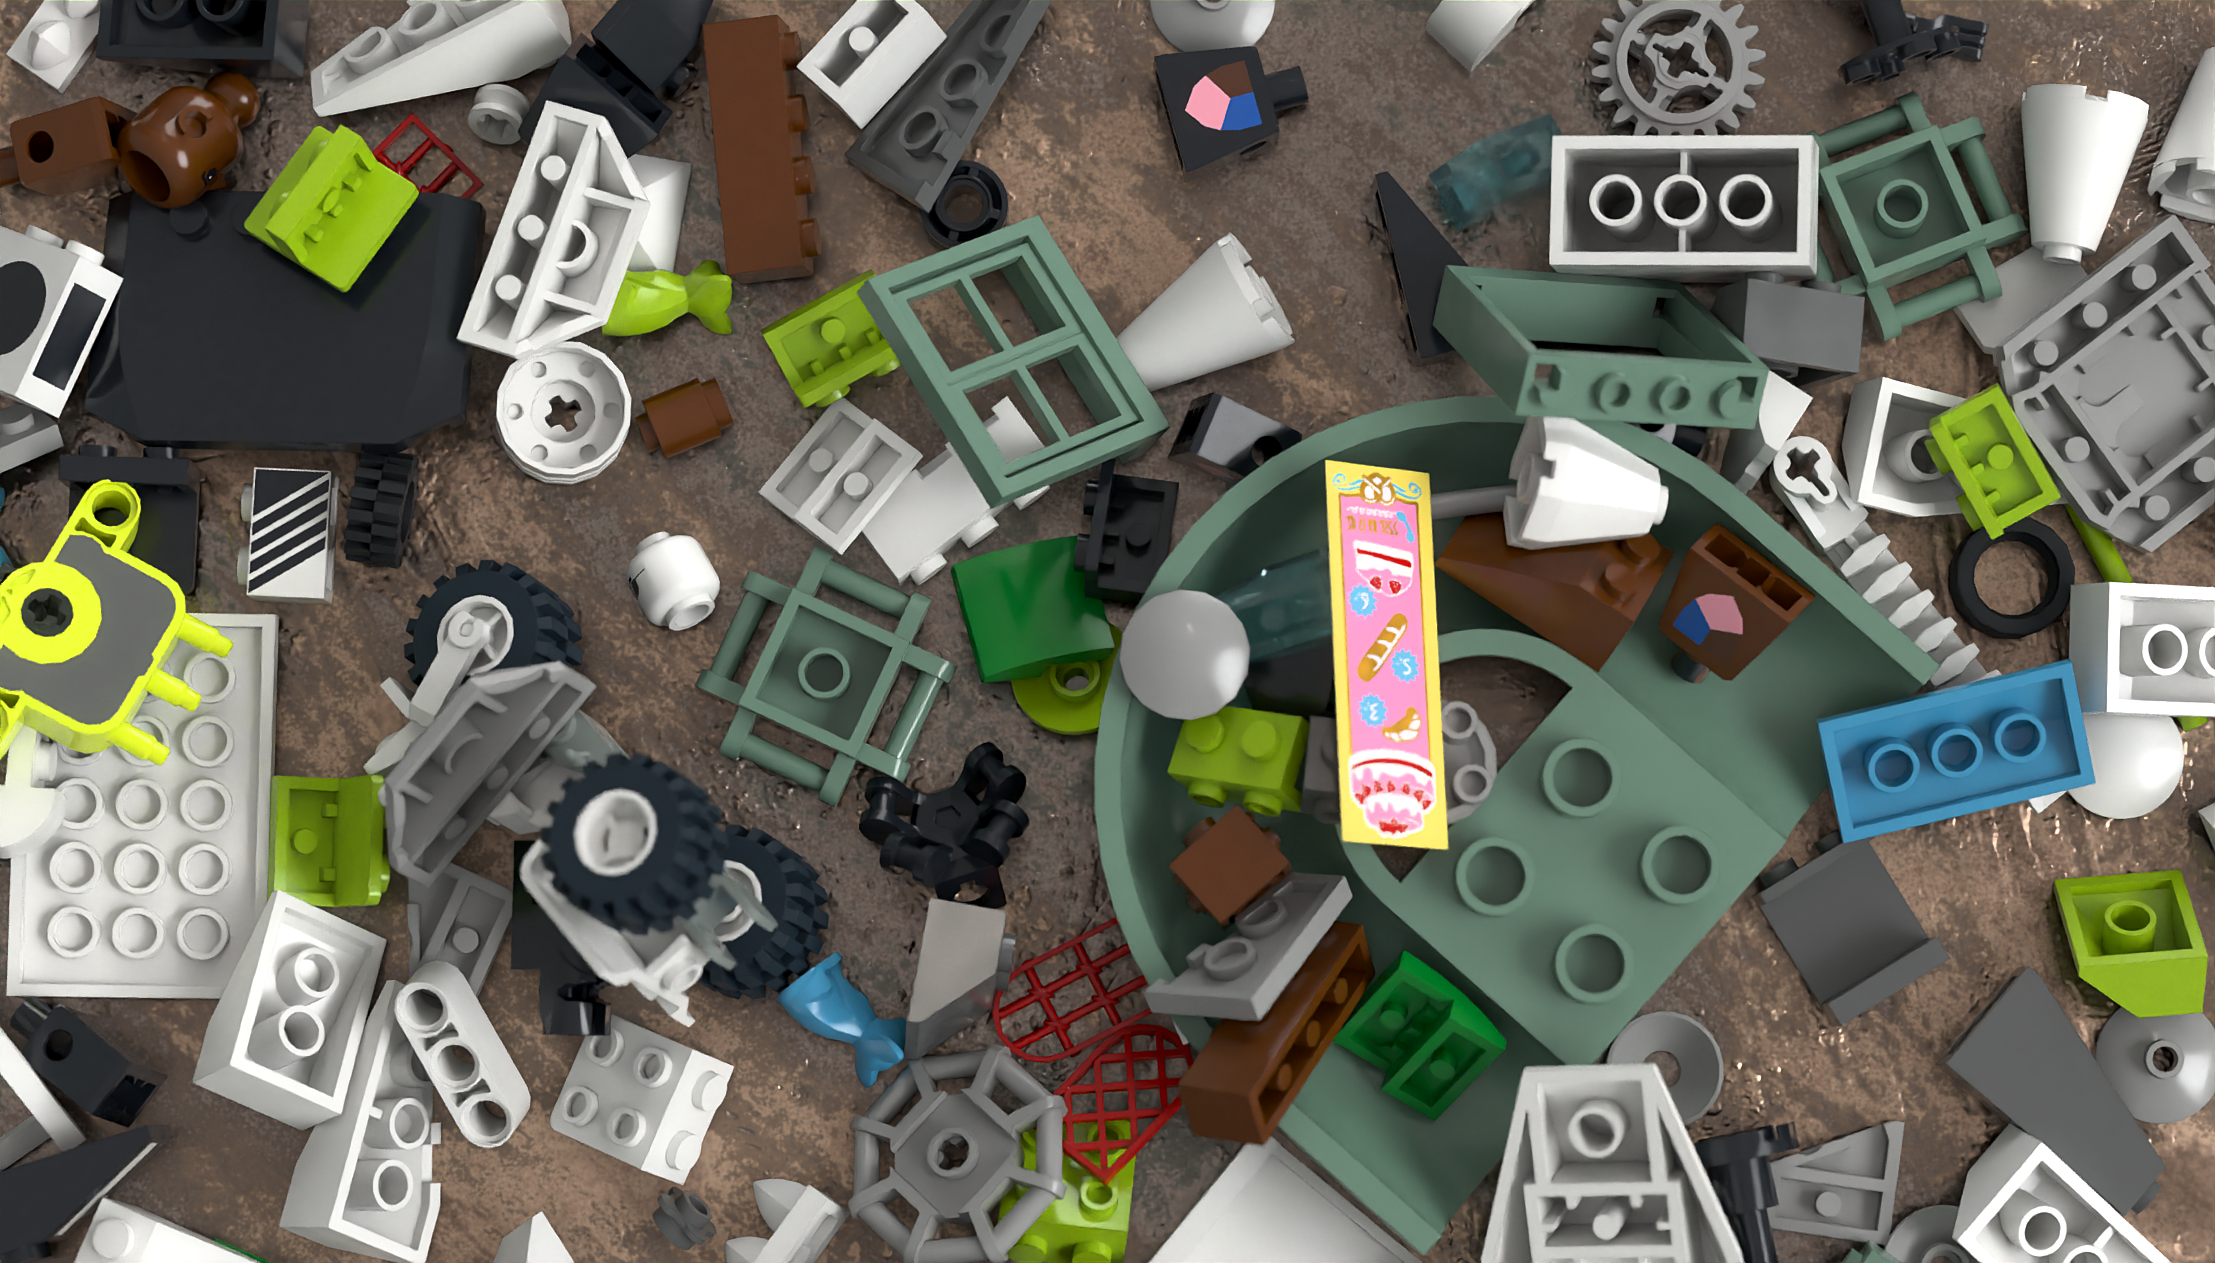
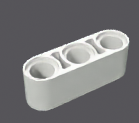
(467, 1025)

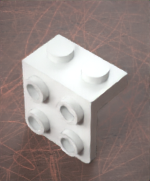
(641, 1099)

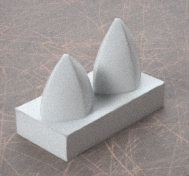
(58, 40)
(801, 1224)

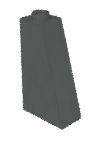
(2041, 1077)

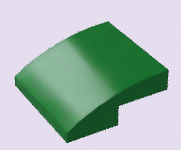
(1029, 610)
(1421, 1036)

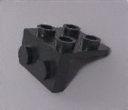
(167, 497)

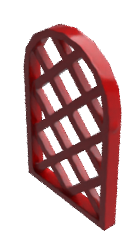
(1161, 1114)

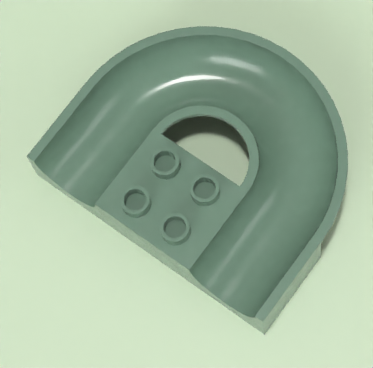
(1602, 832)

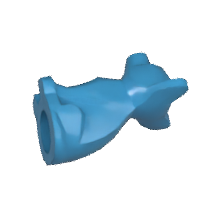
(838, 1011)

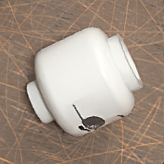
(672, 580)

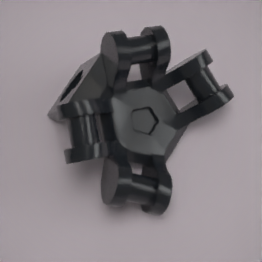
(950, 829)

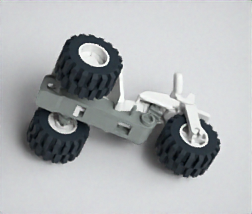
(624, 842)

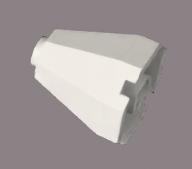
(1578, 488)

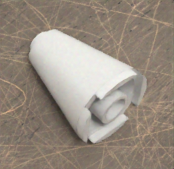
(2187, 158)
(2076, 164)
(1206, 320)

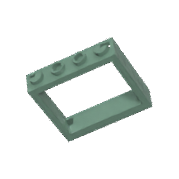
(1699, 382)

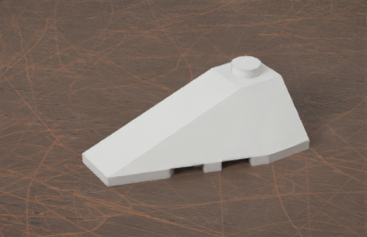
(442, 50)
(1888, 454)
(370, 1169)
(2035, 1209)

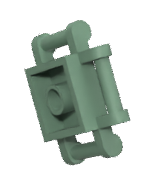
(1909, 213)
(825, 675)

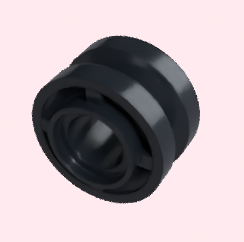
(971, 179)

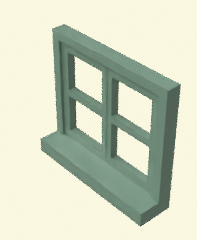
(1070, 332)

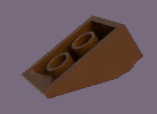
(1569, 594)

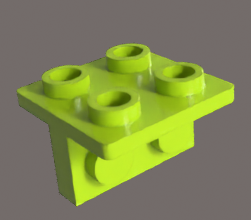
(332, 207)

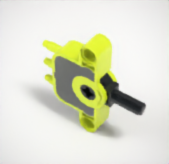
(109, 641)

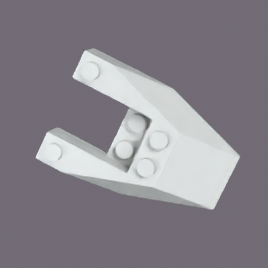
(1603, 1175)

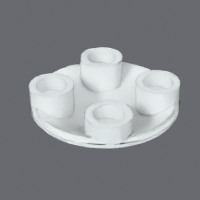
(2133, 764)

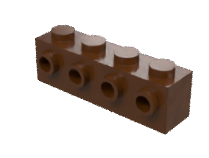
(760, 149)
(1258, 1067)

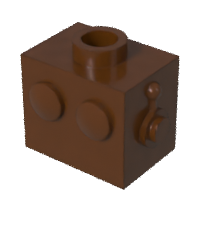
(1228, 865)

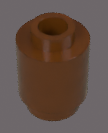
(684, 417)

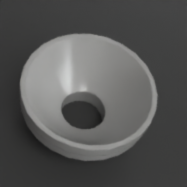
(1692, 1047)

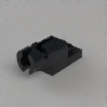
(567, 980)

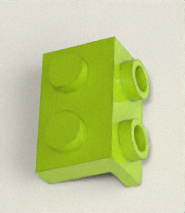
(829, 345)
(1991, 461)
(1241, 759)

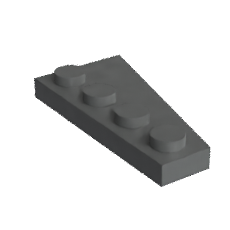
(940, 107)

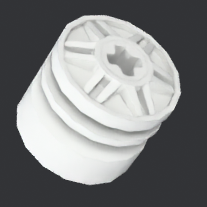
(573, 377)

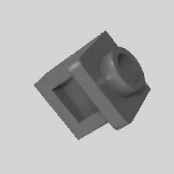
(1321, 774)

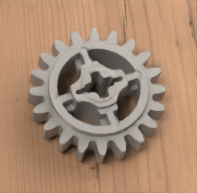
(1699, 72)

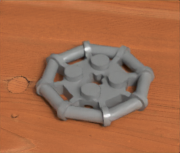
(991, 1163)

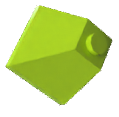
(2136, 940)

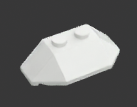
(559, 239)

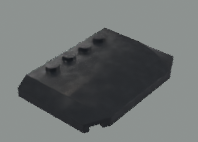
(252, 352)

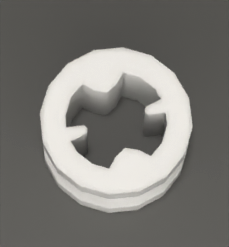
(498, 113)

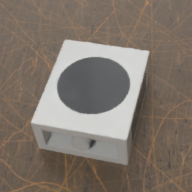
(48, 314)

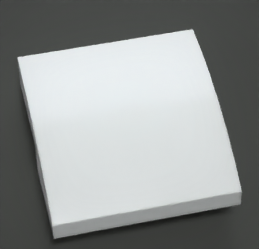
(840, 475)

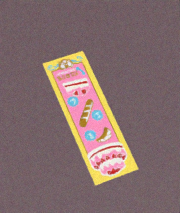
(1386, 656)

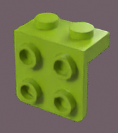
(328, 840)
(1091, 1218)

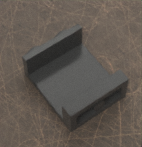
(1846, 927)

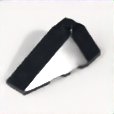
(657, 40)

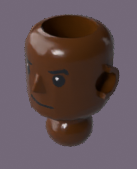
(187, 140)

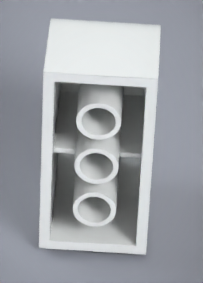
(1685, 206)

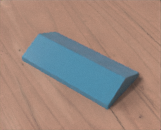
(1955, 751)

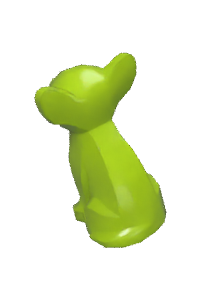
(659, 296)

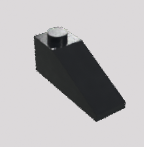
(1418, 264)

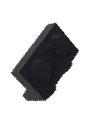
(1127, 533)

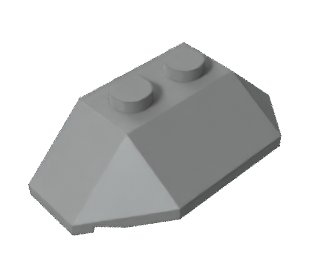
(473, 760)

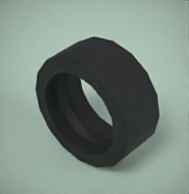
(2003, 626)

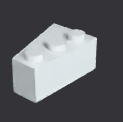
(944, 506)

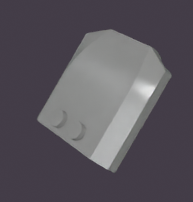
(2124, 388)

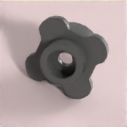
(683, 1218)

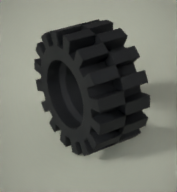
(381, 508)

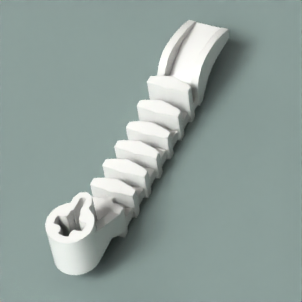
(1868, 567)

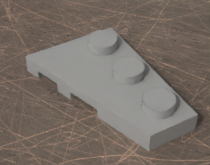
(1259, 958)

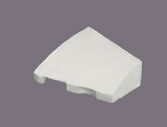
(1752, 450)

